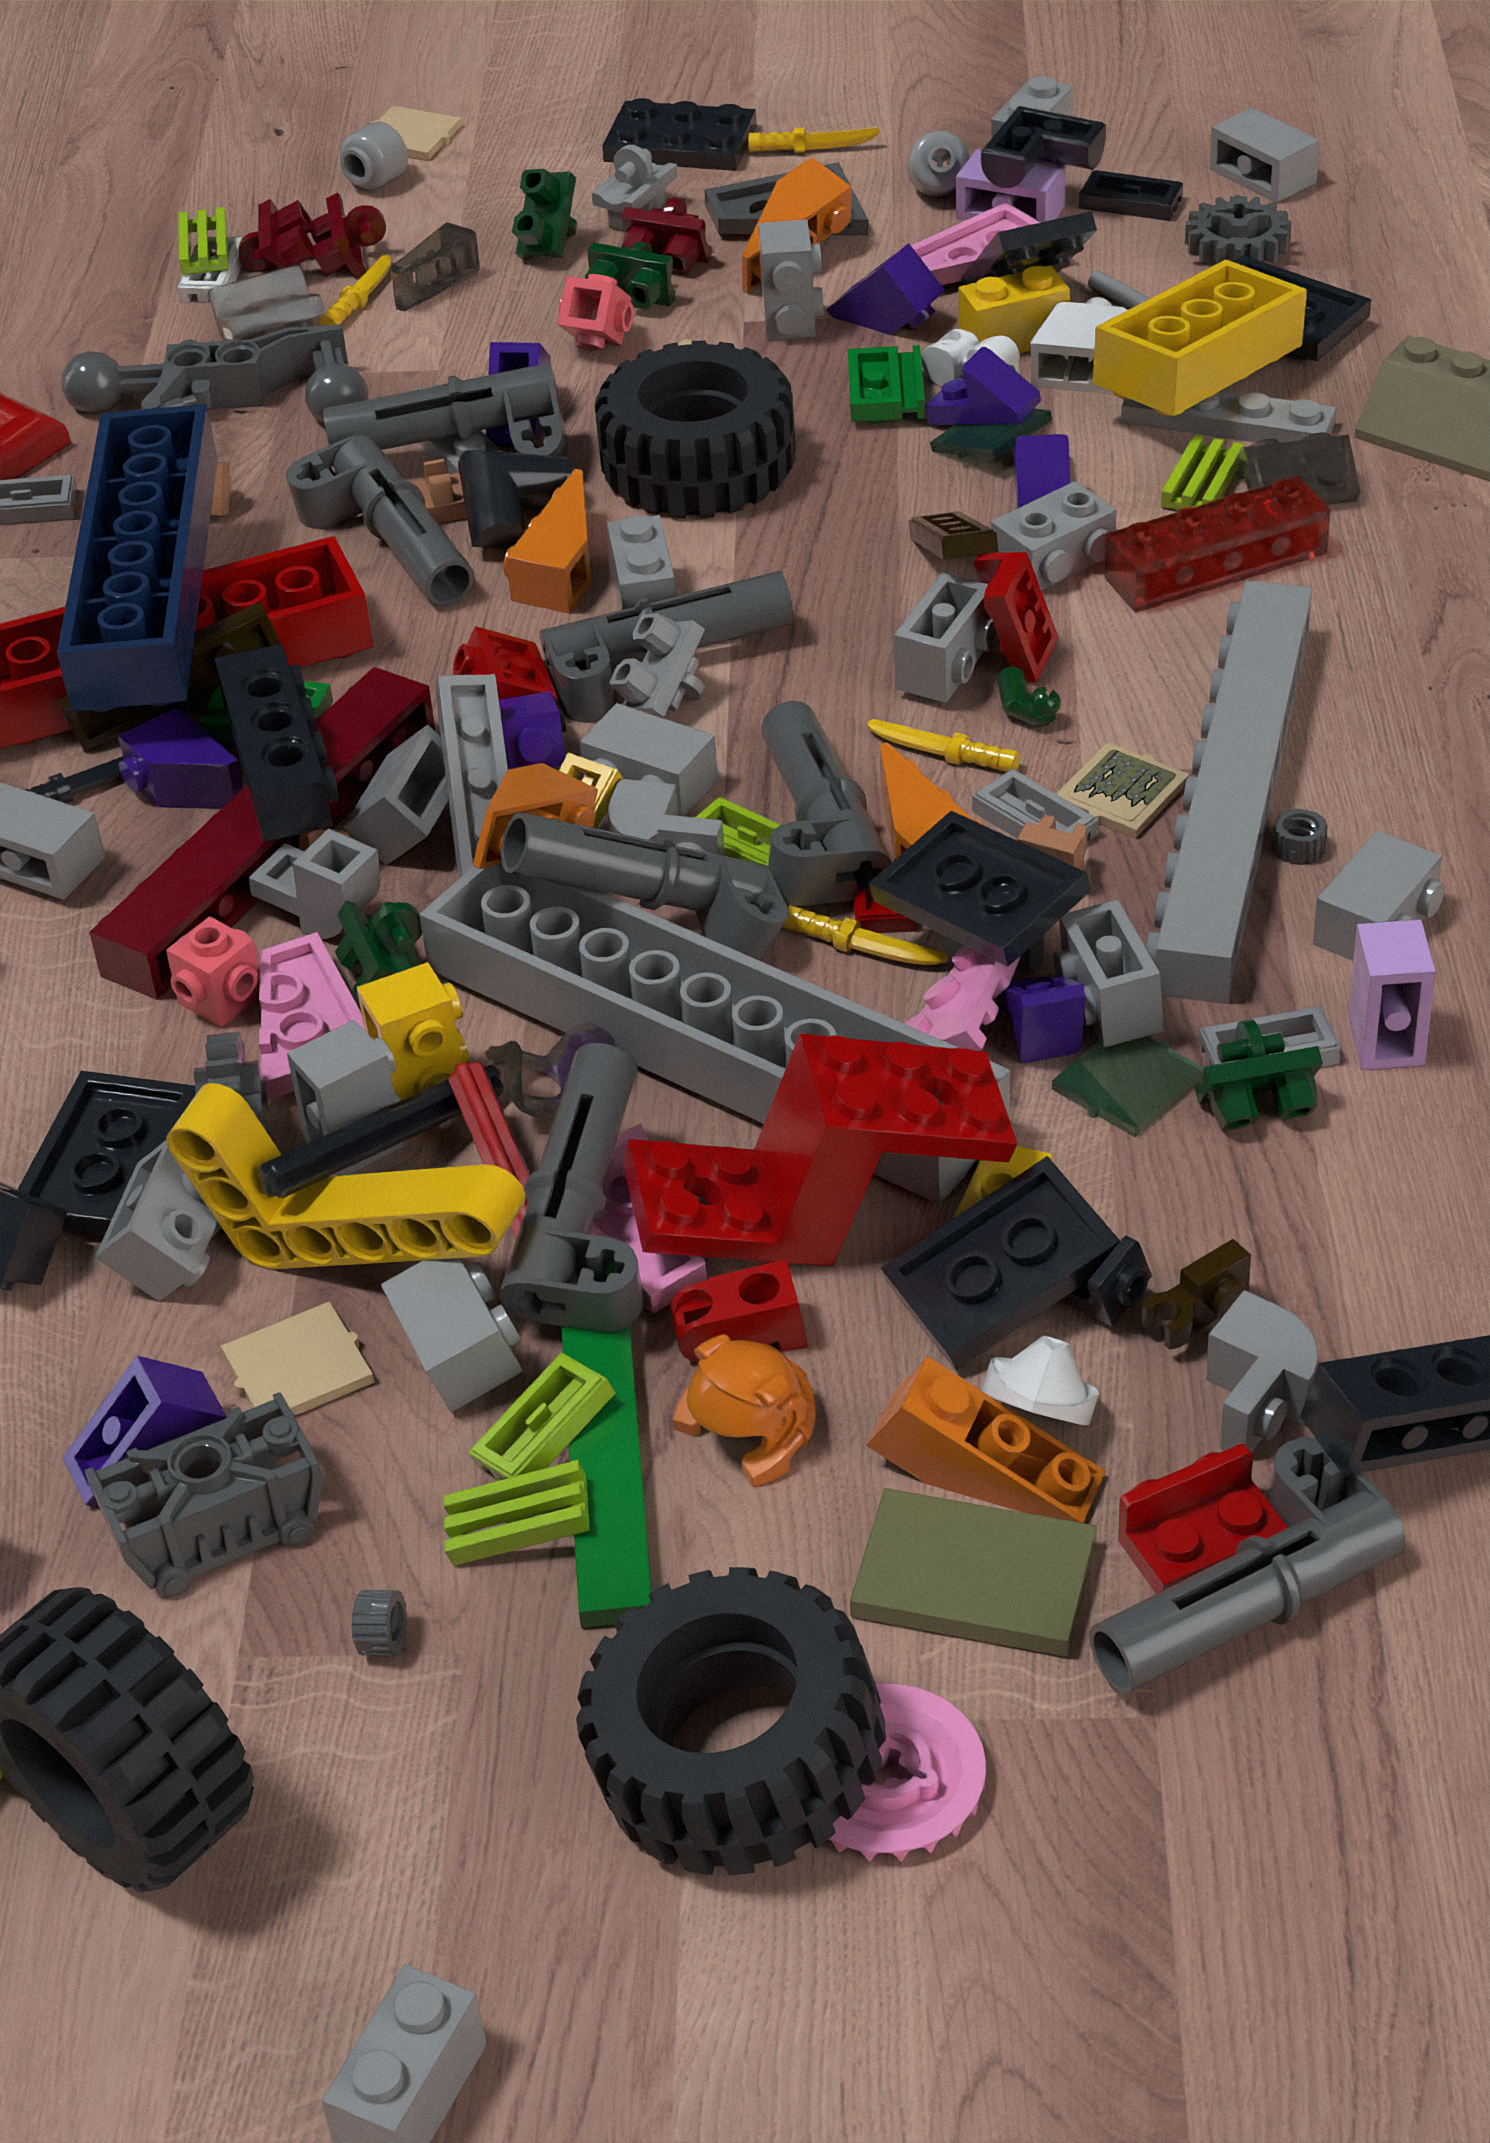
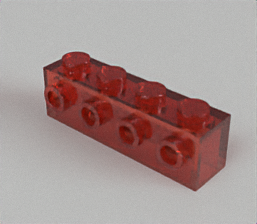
(1216, 543)

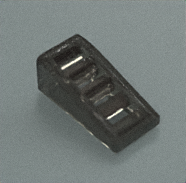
(438, 264)

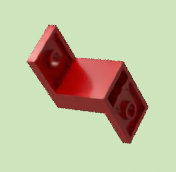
(817, 1150)

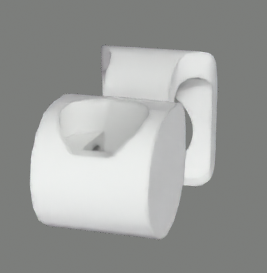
(946, 357)

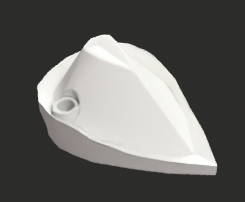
(1043, 1382)

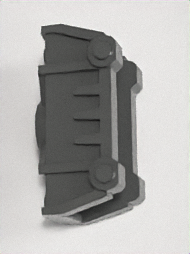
(212, 1496)

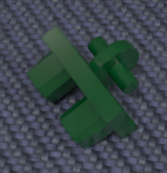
(545, 214)
(637, 272)
(378, 942)
(1232, 1084)

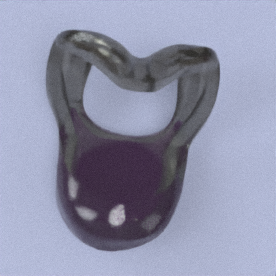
(555, 1064)

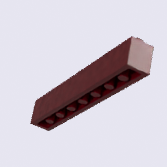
(214, 865)

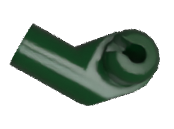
(1032, 708)

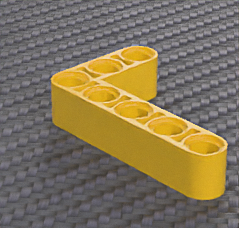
(340, 1217)

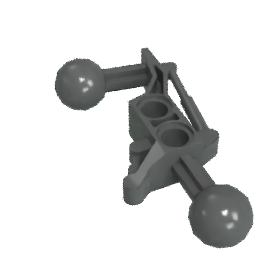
(222, 373)

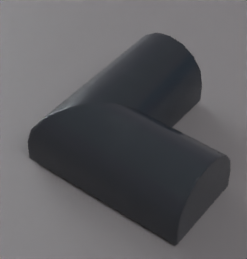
(1044, 136)
(502, 485)

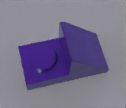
(986, 394)
(1040, 466)
(1045, 1016)

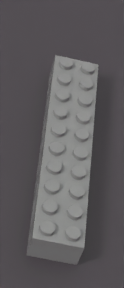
(660, 992)

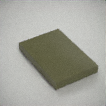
(974, 1572)

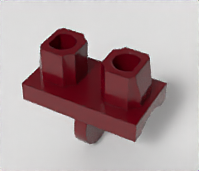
(669, 233)
(342, 237)
(280, 238)

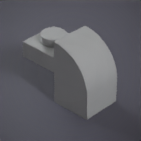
(652, 809)
(319, 880)
(1266, 1365)

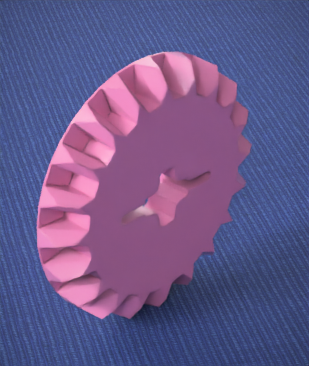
(939, 1775)

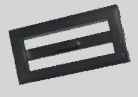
(1131, 195)

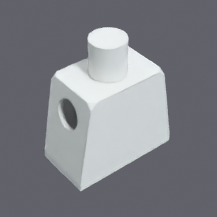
(1065, 346)

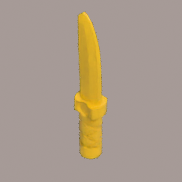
(801, 140)
(356, 296)
(954, 748)
(849, 935)

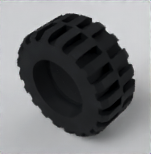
(695, 429)
(116, 1740)
(753, 1798)

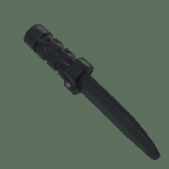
(63, 788)

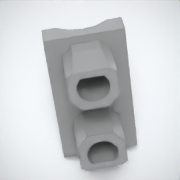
(634, 184)
(667, 667)

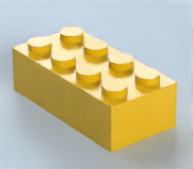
(1198, 337)

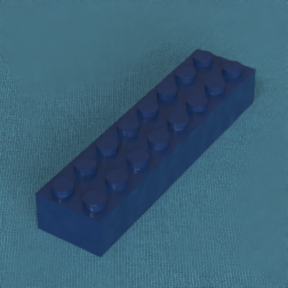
(139, 560)

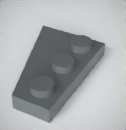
(739, 205)

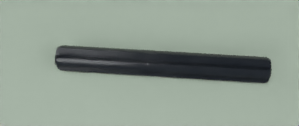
(363, 1138)

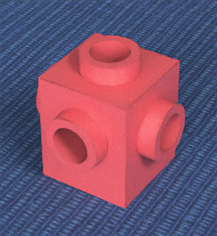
(595, 311)
(215, 971)

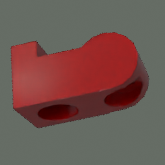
(744, 1305)

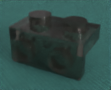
(264, 303)
(1318, 459)

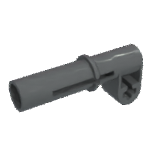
(460, 410)
(390, 508)
(587, 650)
(833, 843)
(731, 896)
(566, 1200)
(1265, 1578)

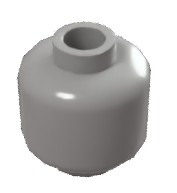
(940, 147)
(373, 156)

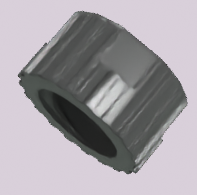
(1300, 836)
(379, 1622)

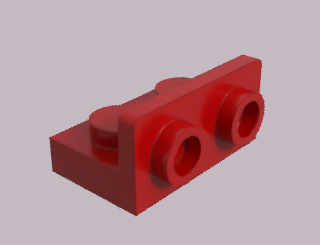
(1017, 610)
(513, 661)
(1194, 1517)

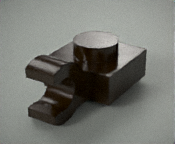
(1204, 1293)

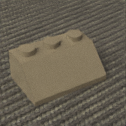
(1432, 406)

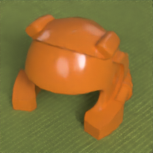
(748, 1393)

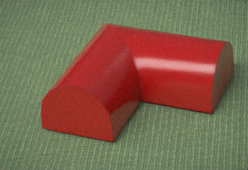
(27, 437)

